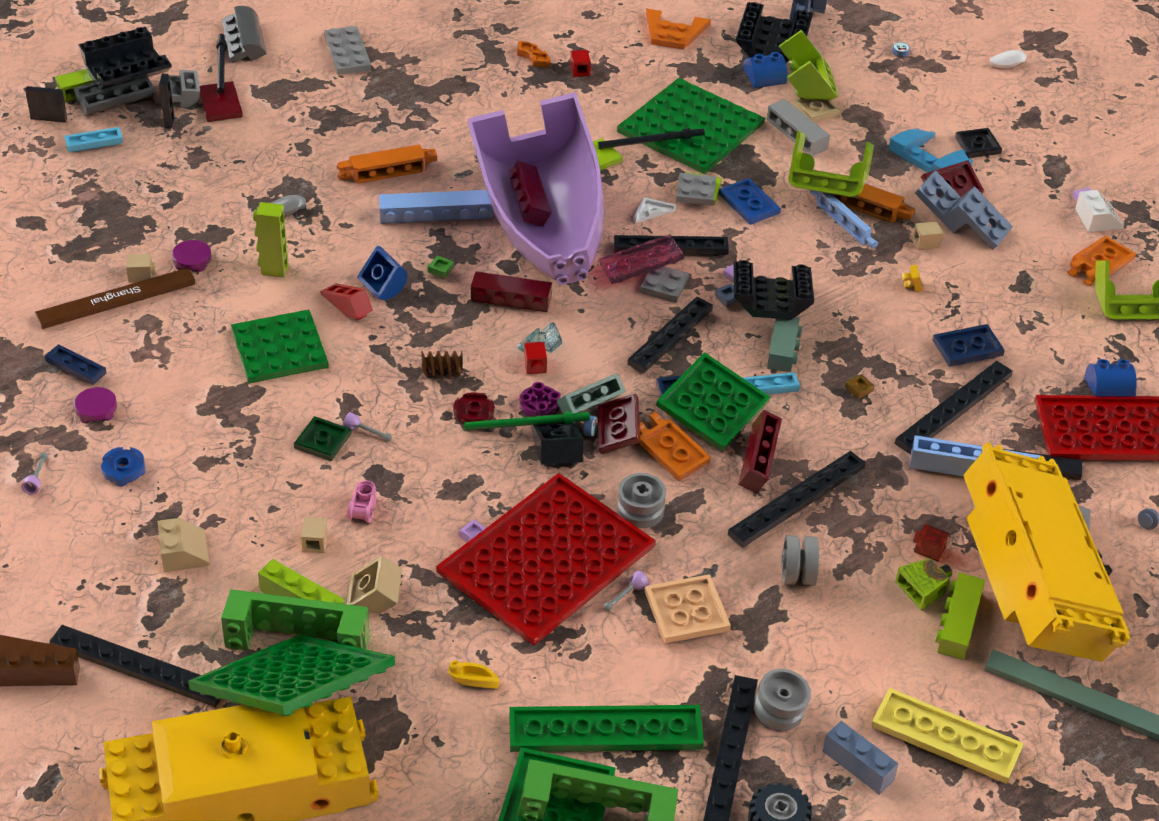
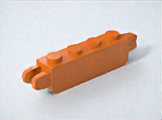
(386, 164)
(879, 204)

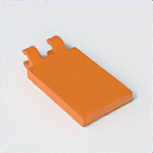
(1102, 249)
(672, 447)

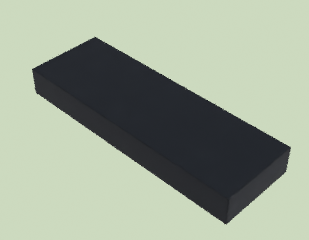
(166, 101)

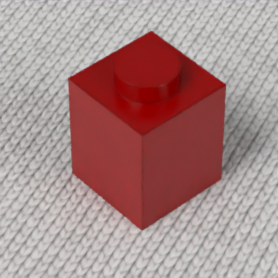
(580, 63)
(535, 357)

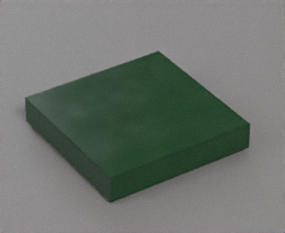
(322, 438)

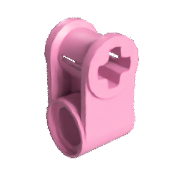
(363, 502)

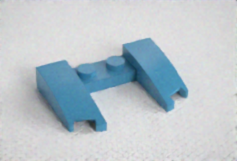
(908, 145)

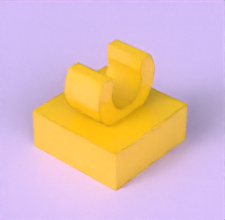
(913, 279)

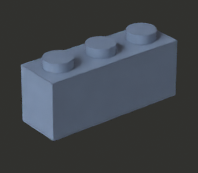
(860, 757)

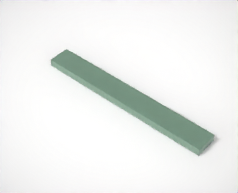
(1073, 693)

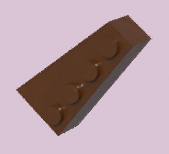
(36, 663)

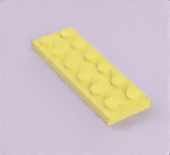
(947, 735)

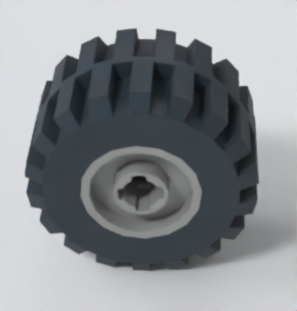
(779, 804)

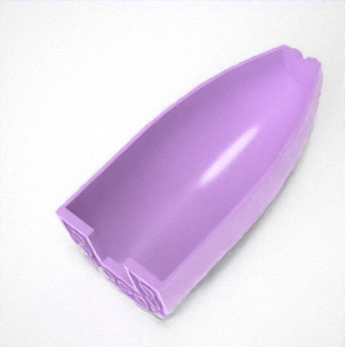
(569, 178)

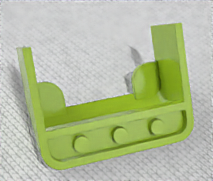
(811, 72)
(805, 177)
(1124, 306)

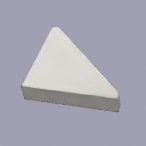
(652, 208)

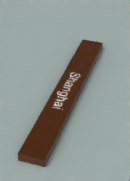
(115, 298)

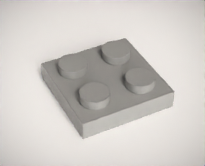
(696, 189)
(665, 283)

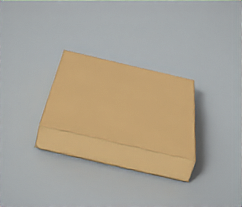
(816, 109)

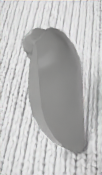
(291, 203)

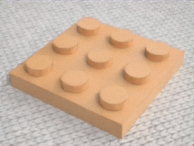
(687, 608)

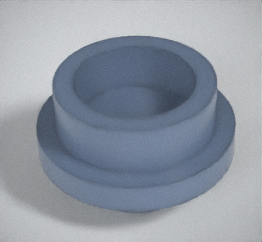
(1148, 518)

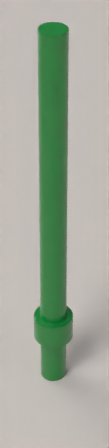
(567, 417)

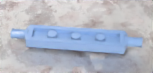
(845, 217)

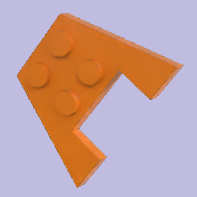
(673, 34)

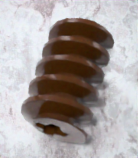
(442, 364)

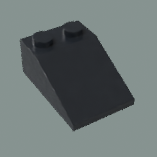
(558, 444)

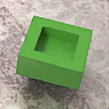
(441, 267)

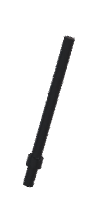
(221, 46)
(685, 134)

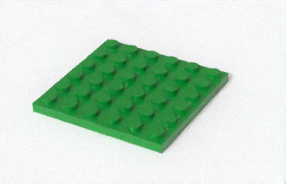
(689, 106)
(292, 674)

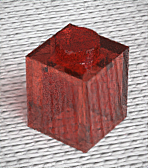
(930, 542)

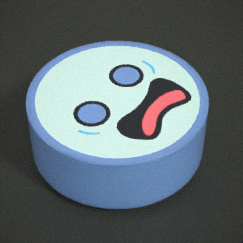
(900, 49)
(590, 426)

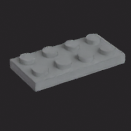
(347, 50)

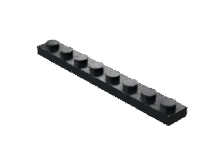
(955, 405)
(796, 499)
(131, 663)
(731, 749)

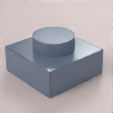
(726, 295)

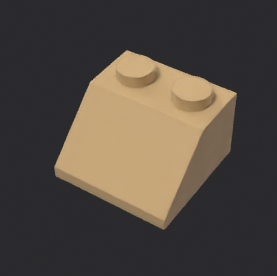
(182, 545)
(375, 585)

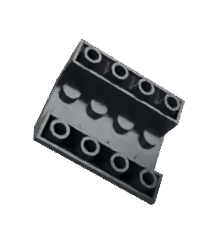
(765, 34)
(122, 58)
(773, 297)

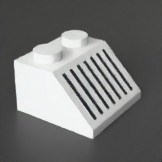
(1097, 212)

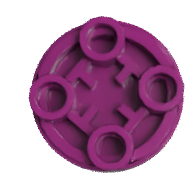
(191, 255)
(539, 400)
(95, 404)

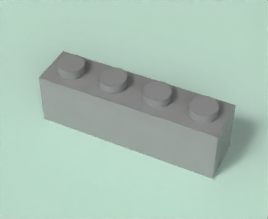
(790, 120)

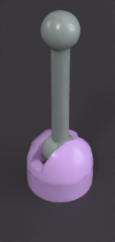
(353, 422)
(32, 479)
(637, 582)

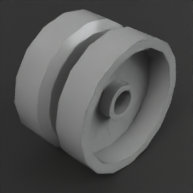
(642, 499)
(800, 559)
(782, 699)

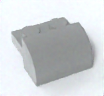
(185, 88)

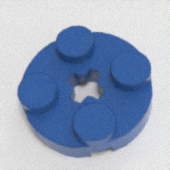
(123, 475)

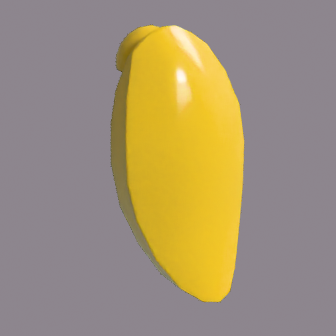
(473, 674)

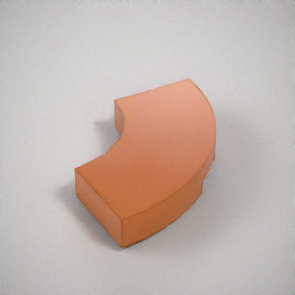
(534, 54)

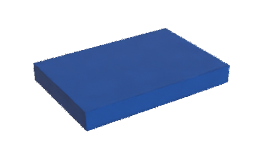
(749, 201)

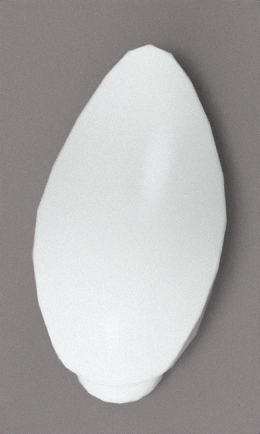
(1008, 59)

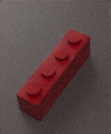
(529, 193)
(511, 291)
(760, 451)

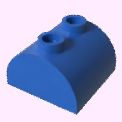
(766, 70)
(383, 274)
(1111, 379)

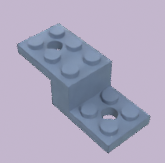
(969, 209)

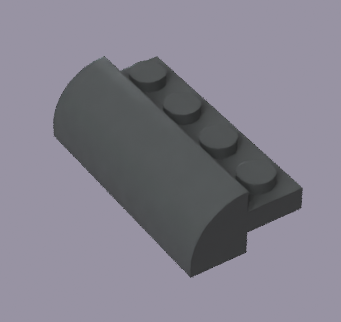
(243, 34)
(96, 100)

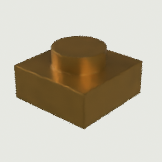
(859, 386)

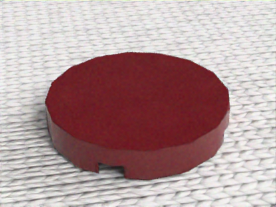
(473, 408)

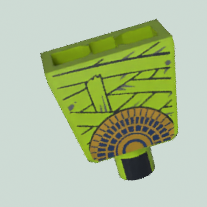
(923, 581)

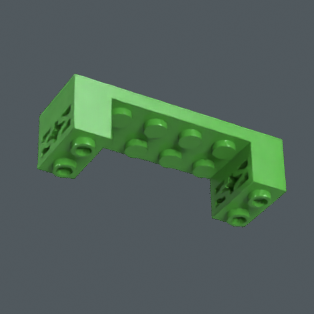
(291, 615)
(587, 787)

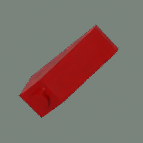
(349, 300)

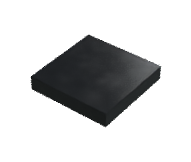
(46, 104)
(978, 142)

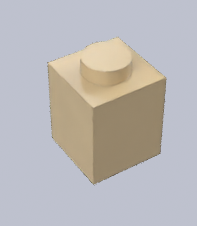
(927, 235)
(140, 267)
(314, 534)

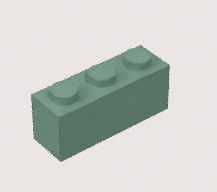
(784, 344)
(592, 395)

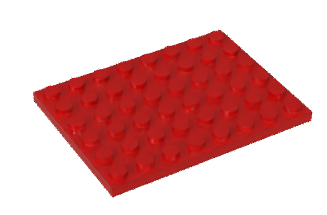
(545, 558)

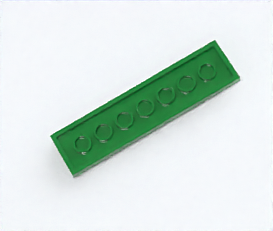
(606, 728)

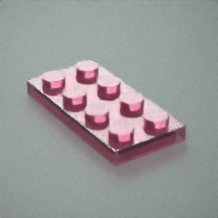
(641, 259)

